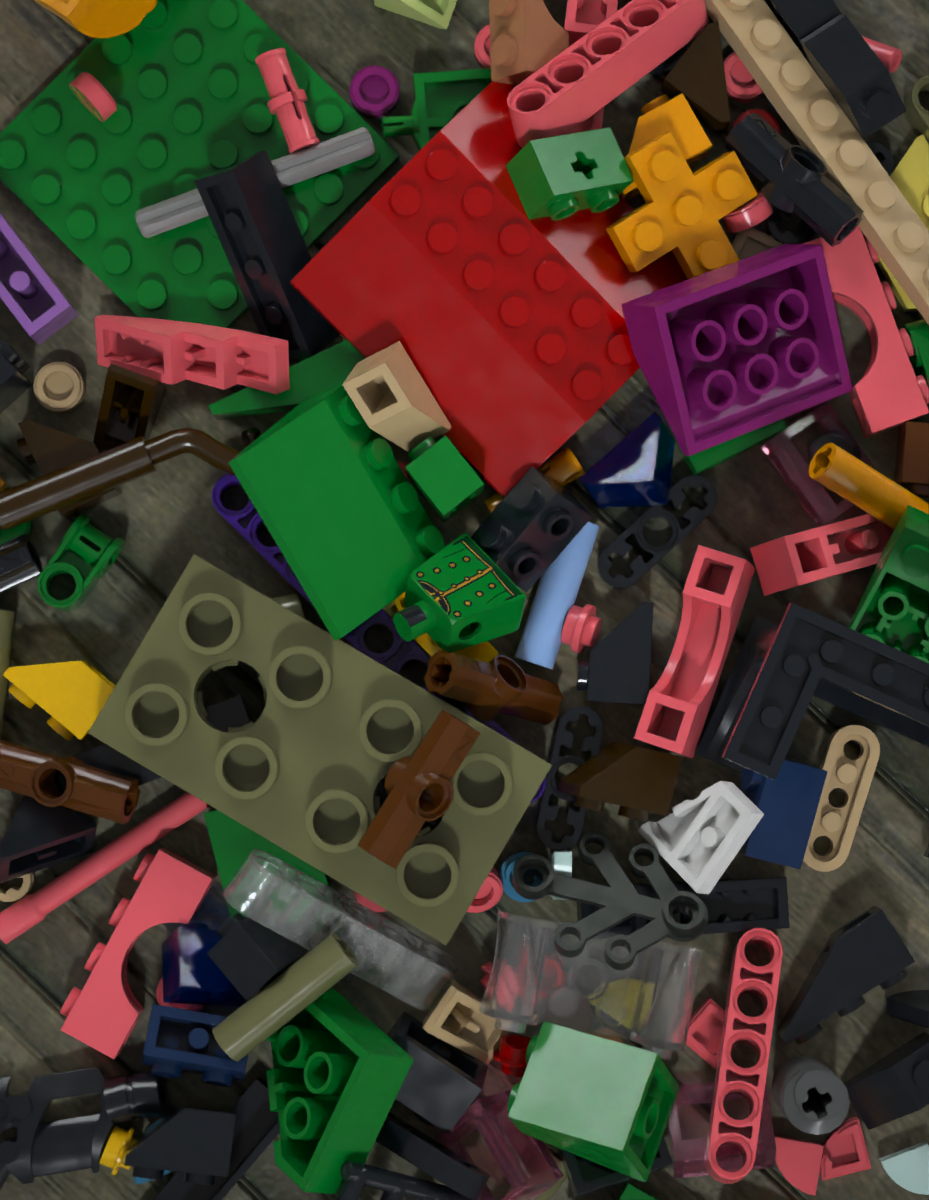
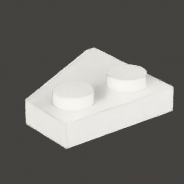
(704, 834)

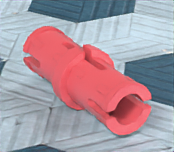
(286, 100)

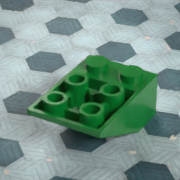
(898, 593)

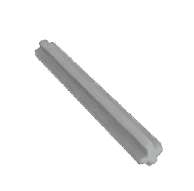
(289, 170)

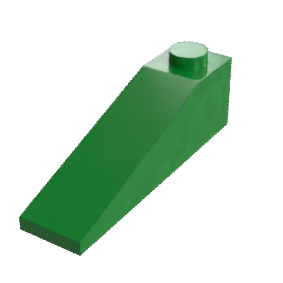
(305, 378)

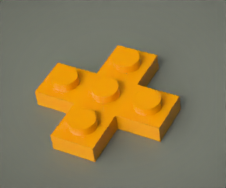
(680, 208)

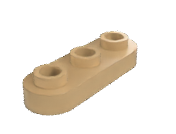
(854, 778)

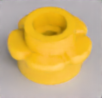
(118, 1142)

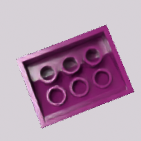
(740, 345)

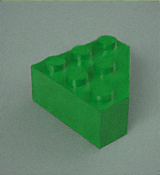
(331, 1090)

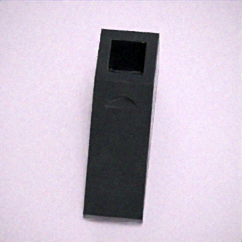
(851, 964)

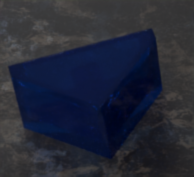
(635, 469)

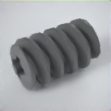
(829, 1100)

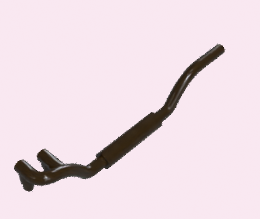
(111, 470)

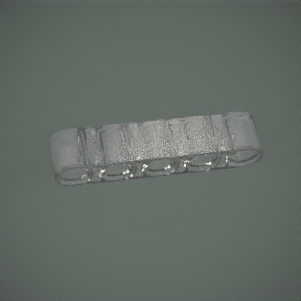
(311, 911)

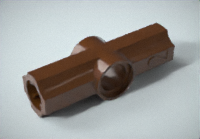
(493, 687)
(87, 787)
(418, 789)

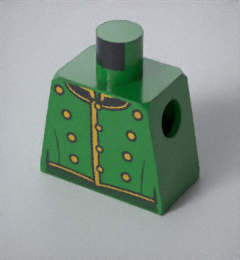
(459, 599)

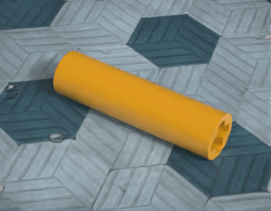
(862, 485)

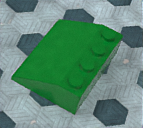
(337, 508)

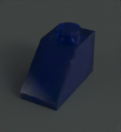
(191, 973)

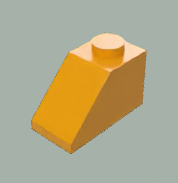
(669, 116)

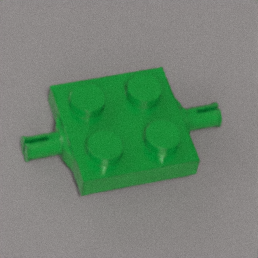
(436, 102)

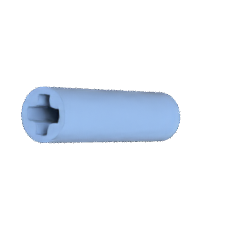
(553, 600)

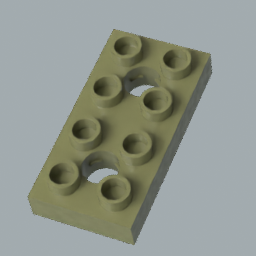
(317, 750)

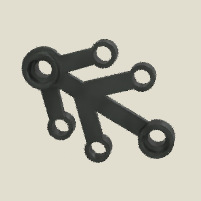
(616, 901)

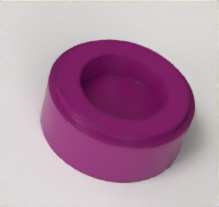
(374, 92)

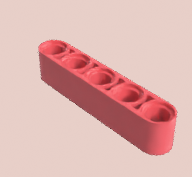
(602, 66)
(754, 1032)

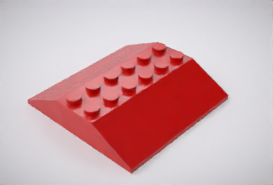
(496, 310)

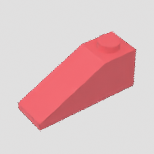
(820, 553)

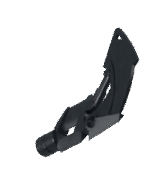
(76, 1141)

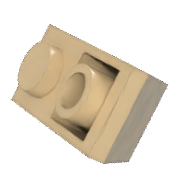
(395, 398)

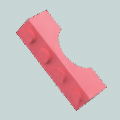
(888, 389)
(709, 618)
(106, 1006)

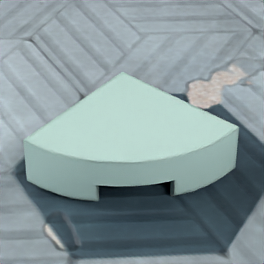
(562, 865)
(909, 1167)

